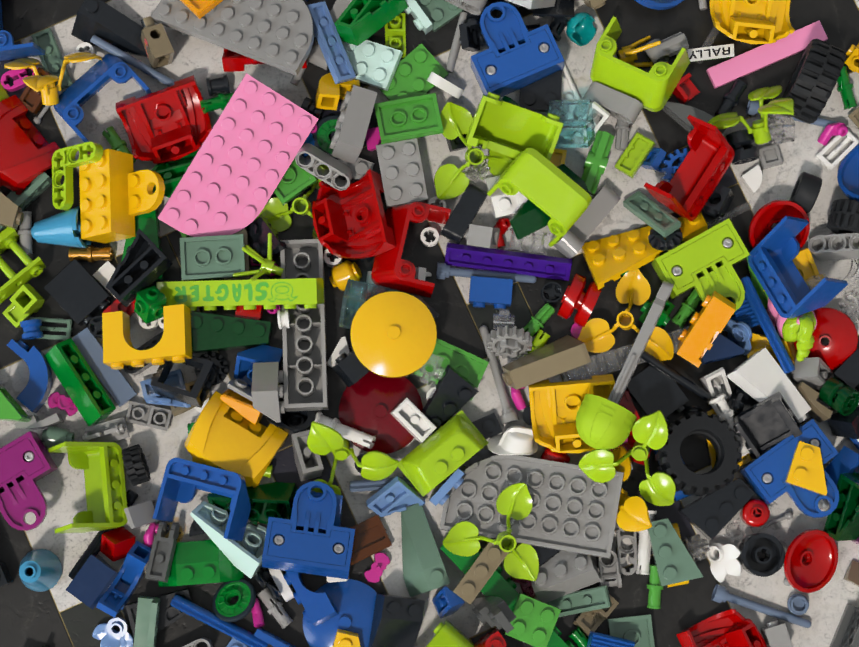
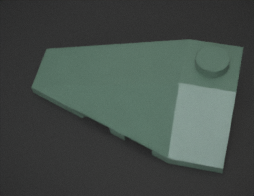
(420, 556)

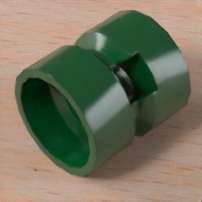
(839, 396)

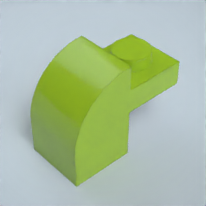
(24, 304)

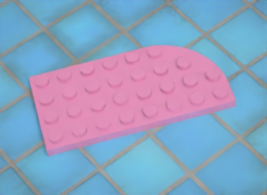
(238, 162)

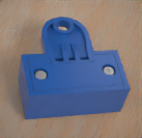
(513, 54)
(768, 473)
(309, 539)

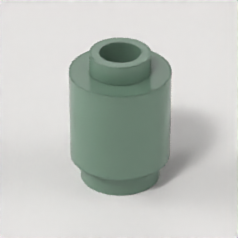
(56, 435)

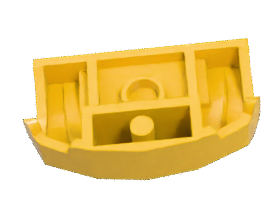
(752, 19)
(555, 411)
(232, 442)

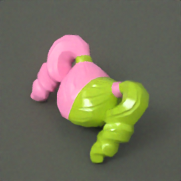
(795, 329)

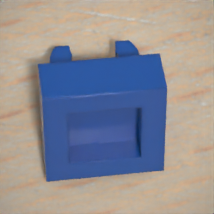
(654, 159)

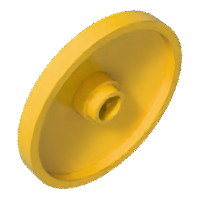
(393, 334)

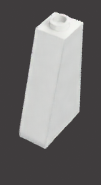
(763, 377)

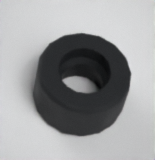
(806, 191)

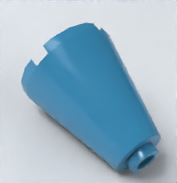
(60, 229)
(40, 570)

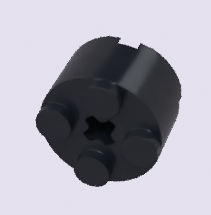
(769, 546)

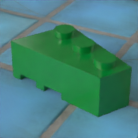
(366, 17)

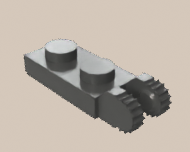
(162, 552)

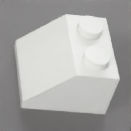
(503, 204)

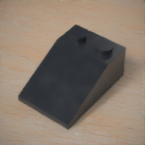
(396, 621)

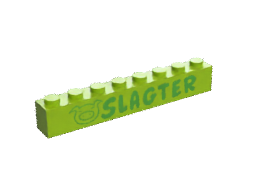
(243, 292)

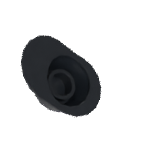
(294, 421)

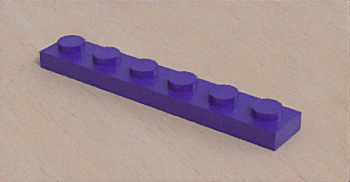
(508, 261)

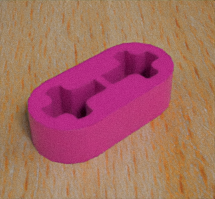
(14, 74)

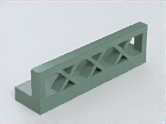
(30, 193)
(147, 621)

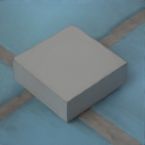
(770, 156)

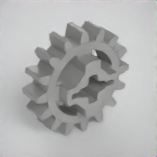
(509, 342)

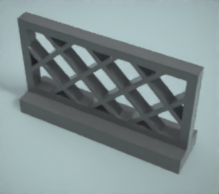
(848, 629)

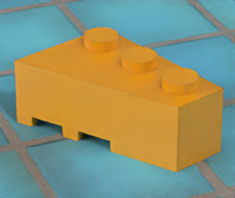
(705, 327)

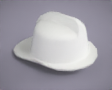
(514, 441)

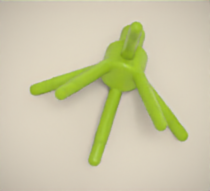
(267, 265)

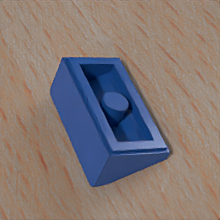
(447, 602)

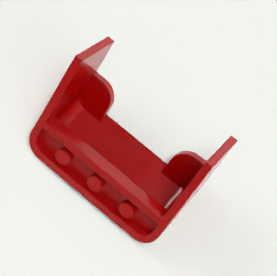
(698, 172)
(388, 267)

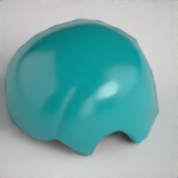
(581, 28)

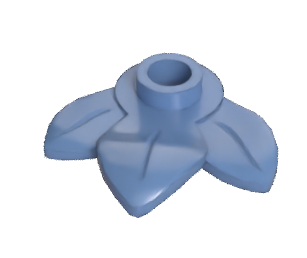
(740, 334)
(112, 638)

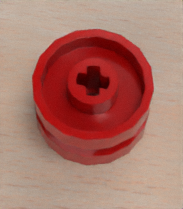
(580, 300)

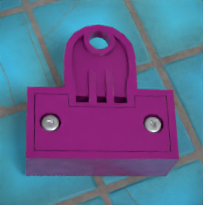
(21, 466)

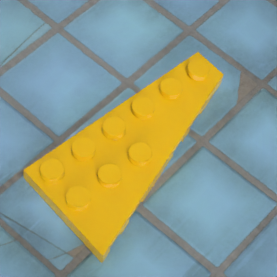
(630, 250)

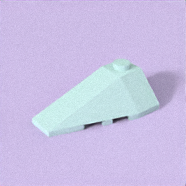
(244, 554)

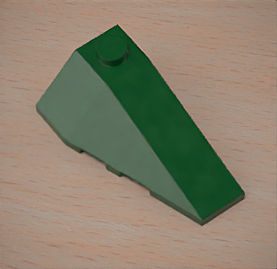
(530, 217)
(266, 501)

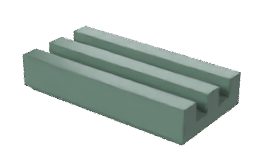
(68, 330)

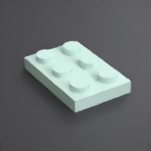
(373, 63)

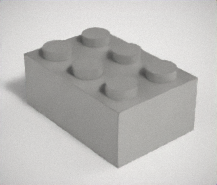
(352, 123)
(401, 172)

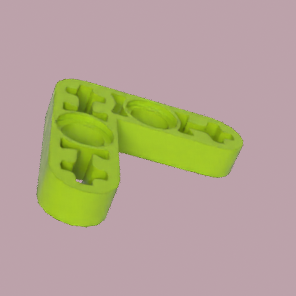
(64, 199)

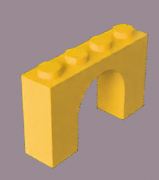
(173, 346)

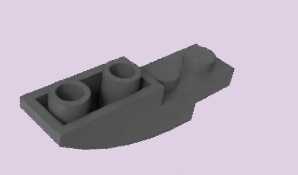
(494, 612)

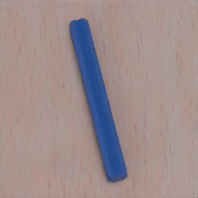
(767, 325)
(212, 620)

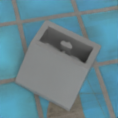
(267, 389)

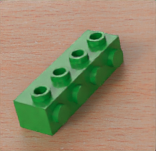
(79, 382)

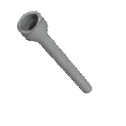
(508, 414)

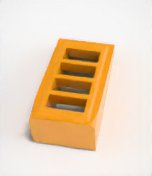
(241, 405)

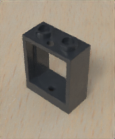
(200, 389)

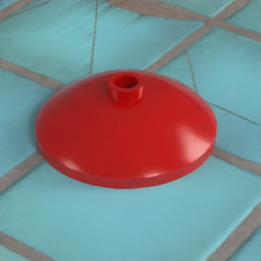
(773, 213)
(841, 335)
(811, 560)

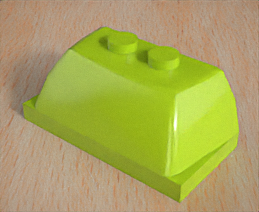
(442, 453)

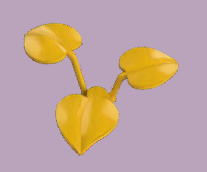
(46, 83)
(635, 290)
(633, 511)

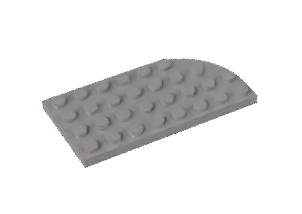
(259, 29)
(566, 510)

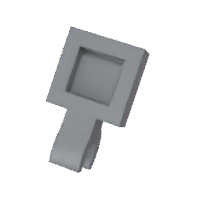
(359, 168)

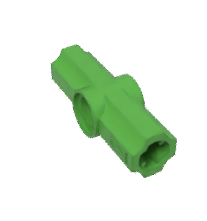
(597, 160)

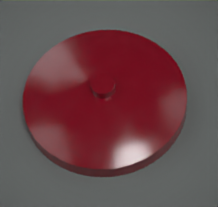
(368, 408)

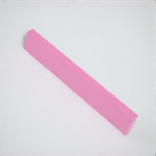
(765, 55)

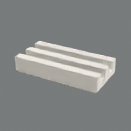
(825, 161)

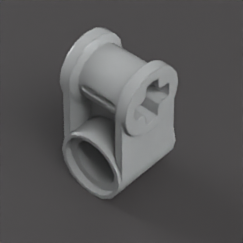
(609, 571)

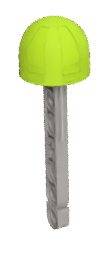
(603, 421)

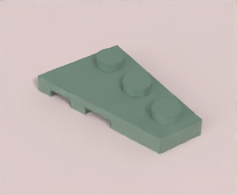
(670, 555)

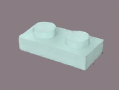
(421, 20)

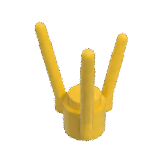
(629, 55)

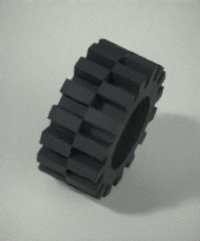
(136, 465)

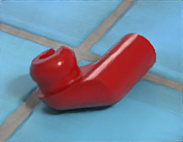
(503, 224)

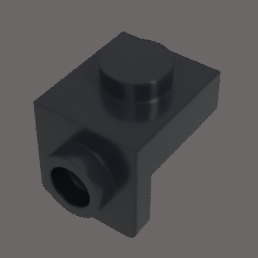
(469, 35)

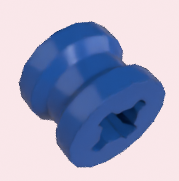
(31, 329)

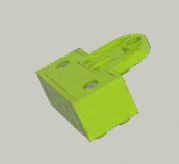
(706, 264)

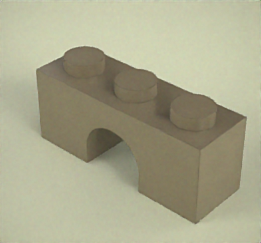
(480, 572)

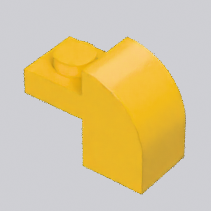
(330, 93)

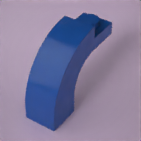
(40, 376)
(126, 581)

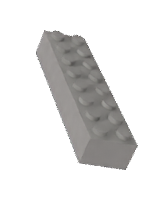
(305, 340)

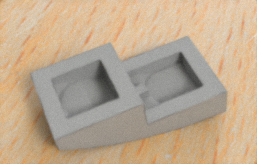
(35, 422)

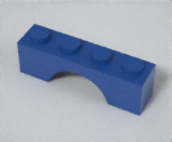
(317, 605)

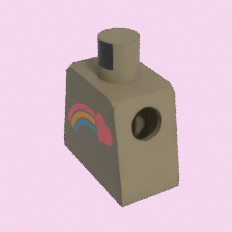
(156, 43)

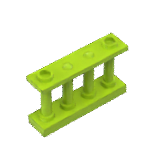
(34, 268)

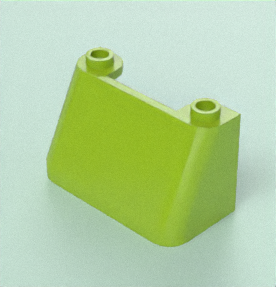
(512, 128)

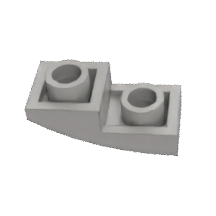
(148, 415)

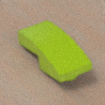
(396, 34)

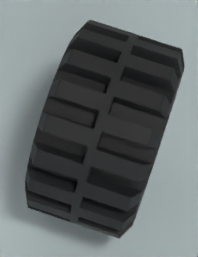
(844, 216)

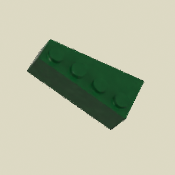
(222, 332)

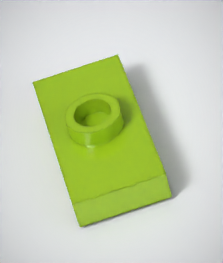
(634, 155)

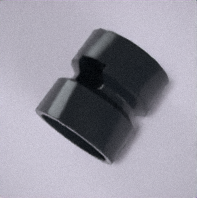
(740, 140)

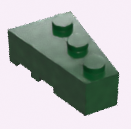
(844, 520)

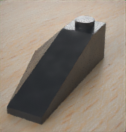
(108, 24)

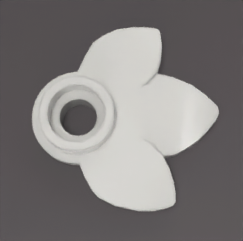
(725, 562)

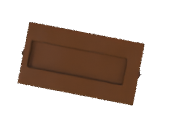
(369, 539)

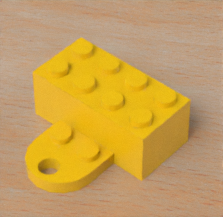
(114, 195)

